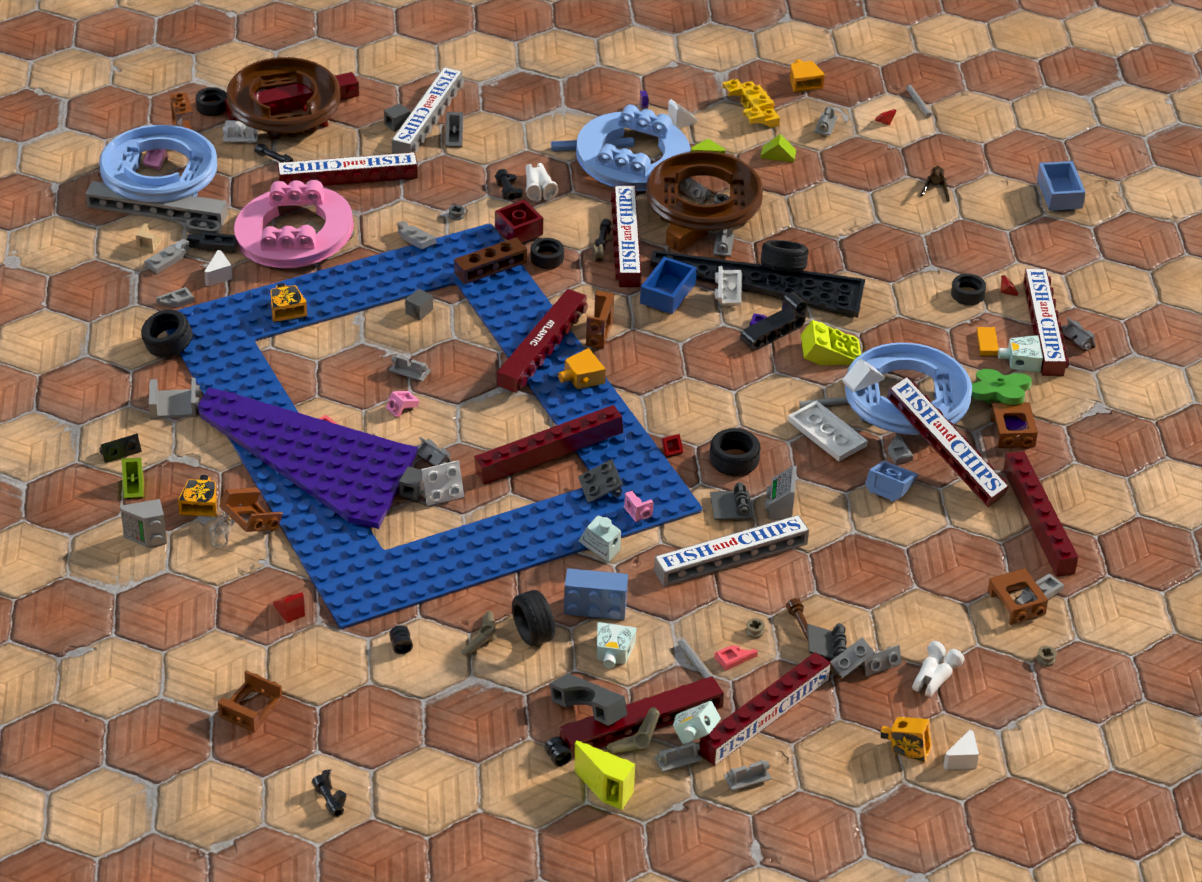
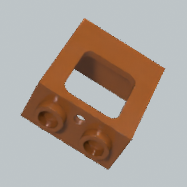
(180, 106)
(601, 321)
(1009, 438)
(245, 501)
(1013, 581)
(242, 716)

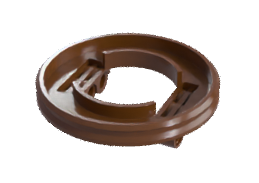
(278, 73)
(744, 184)

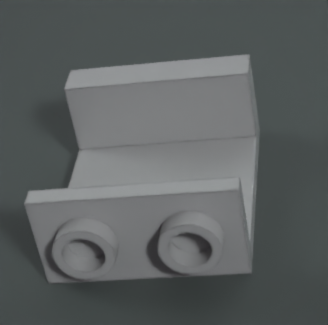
(173, 402)

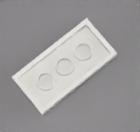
(827, 431)

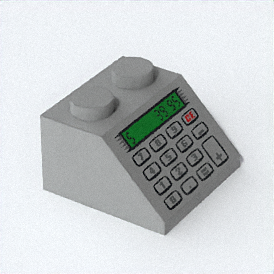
(781, 495)
(144, 523)

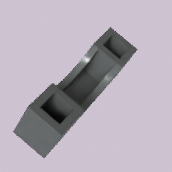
(572, 691)

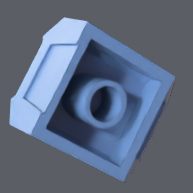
(890, 480)

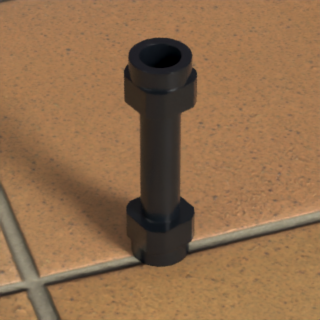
(263, 150)
(605, 227)

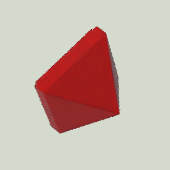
(886, 117)
(1008, 287)
(672, 445)

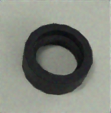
(207, 94)
(547, 261)
(967, 297)

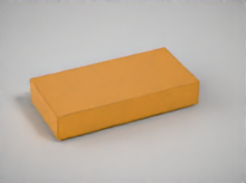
(987, 341)

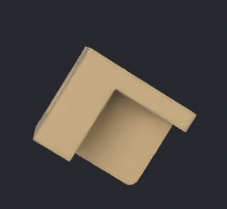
(147, 241)

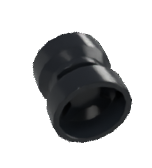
(401, 639)
(558, 751)

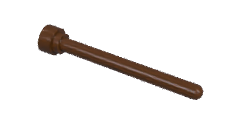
(795, 609)

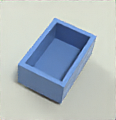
(1061, 185)
(595, 594)

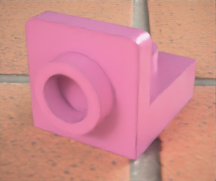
(155, 158)
(400, 400)
(636, 508)

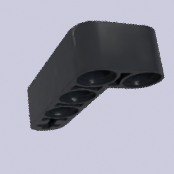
(777, 325)

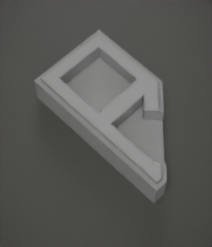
(176, 298)
(899, 451)

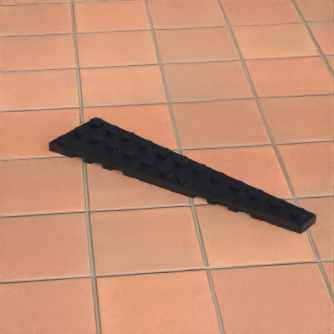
(817, 289)

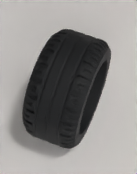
(784, 255)
(171, 344)
(734, 439)
(533, 618)

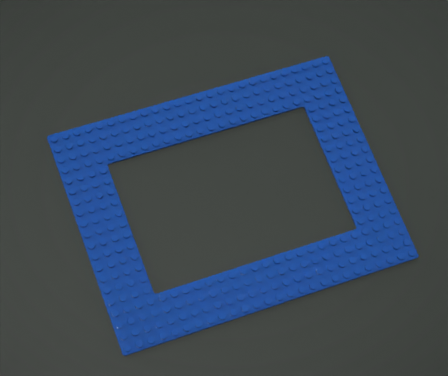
(345, 558)

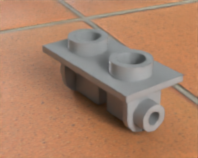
(826, 122)
(694, 190)
(724, 243)
(1074, 329)
(414, 370)
(429, 448)
(852, 657)
(882, 660)
(677, 758)
(748, 776)

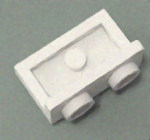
(729, 287)

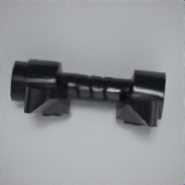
(508, 191)
(323, 786)

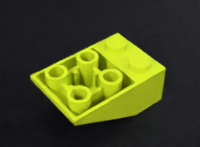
(828, 345)
(605, 774)

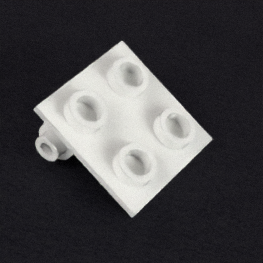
(238, 132)
(442, 483)

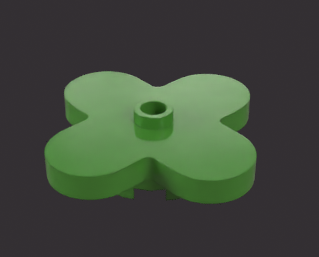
(1001, 388)

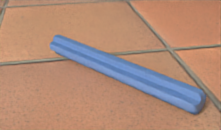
(572, 144)

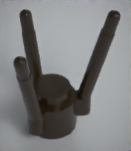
(936, 177)

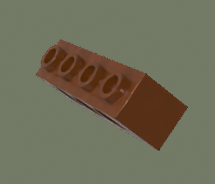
(490, 260)

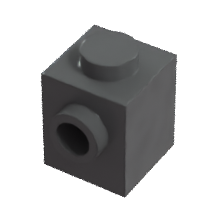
(396, 116)
(419, 304)
(411, 483)

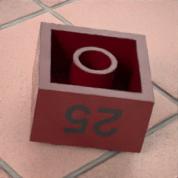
(519, 221)

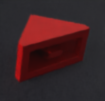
(291, 607)

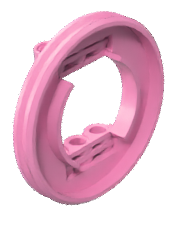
(288, 245)

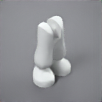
(539, 180)
(935, 673)

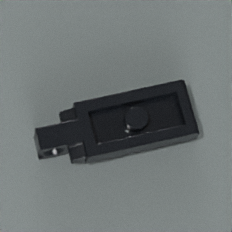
(213, 241)

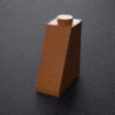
(680, 238)

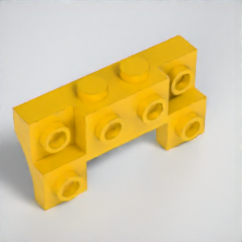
(757, 104)

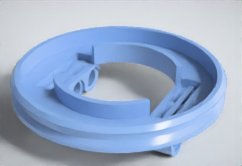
(123, 158)
(621, 166)
(950, 380)

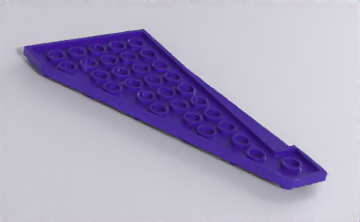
(335, 464)

